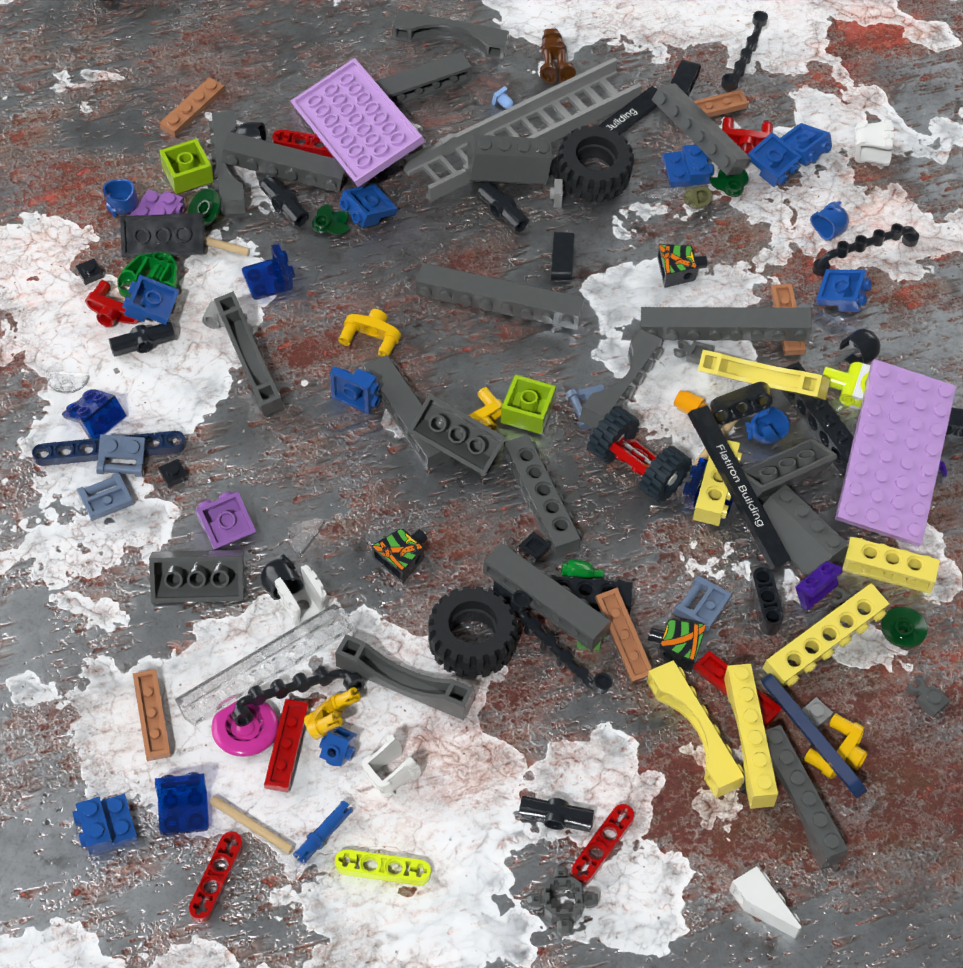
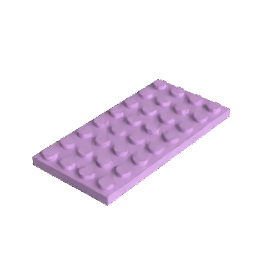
(357, 122)
(896, 453)

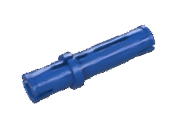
(316, 840)

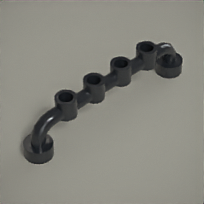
(731, 80)
(909, 238)
(601, 681)
(242, 714)

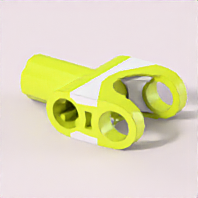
(851, 383)

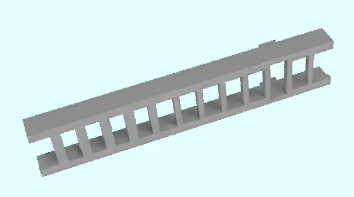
(521, 113)

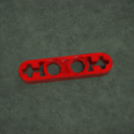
(310, 139)
(603, 844)
(218, 877)

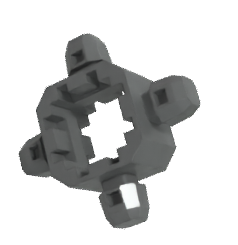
(564, 917)

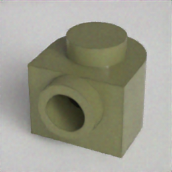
(697, 196)

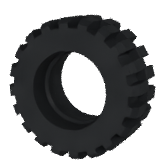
(600, 144)
(472, 606)

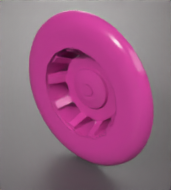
(246, 739)

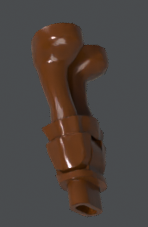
(554, 48)

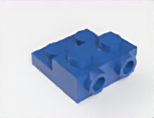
(808, 142)
(775, 159)
(687, 167)
(367, 205)
(844, 289)
(150, 300)
(355, 389)
(104, 823)

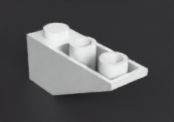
(759, 899)

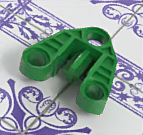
(156, 266)

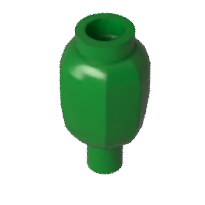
(580, 569)

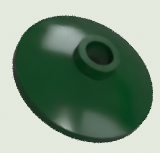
(206, 202)
(904, 619)

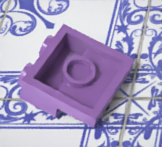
(157, 204)
(225, 520)

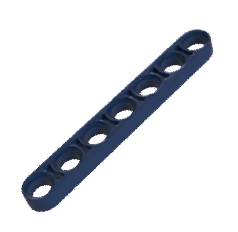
(76, 447)
(814, 736)

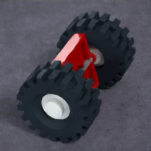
(616, 440)

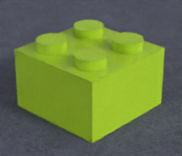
(186, 166)
(528, 404)

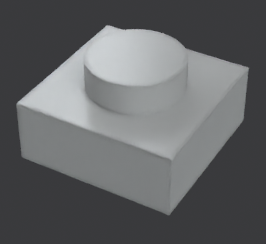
(556, 193)
(817, 712)

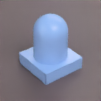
(502, 98)

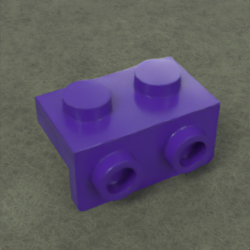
(818, 584)

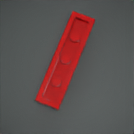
(714, 671)
(286, 746)

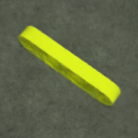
(383, 863)

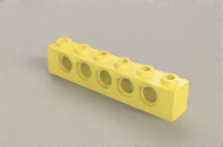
(867, 599)

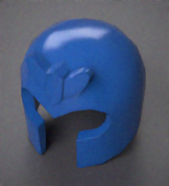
(121, 196)
(830, 221)
(768, 426)

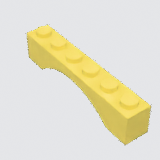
(776, 377)
(671, 688)
(758, 767)

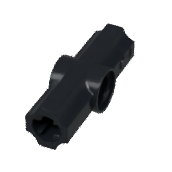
(284, 201)
(503, 206)
(141, 339)
(556, 813)

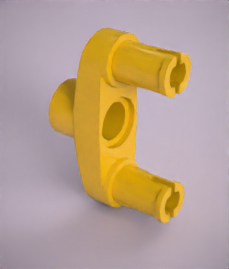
(371, 325)
(491, 411)
(328, 713)
(849, 750)

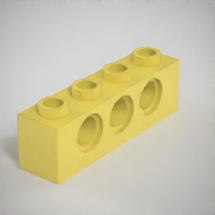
(711, 510)
(898, 573)

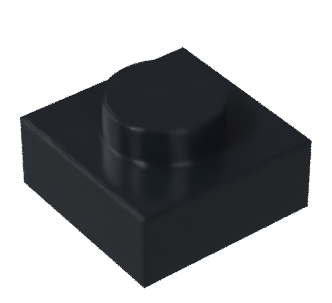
(89, 271)
(173, 473)
(534, 547)

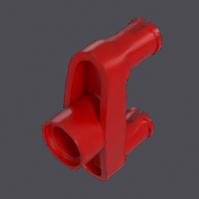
(746, 138)
(107, 309)

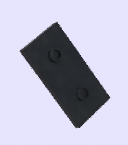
(162, 233)

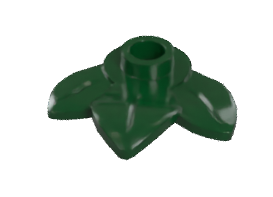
(731, 184)
(330, 221)

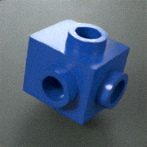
(338, 746)

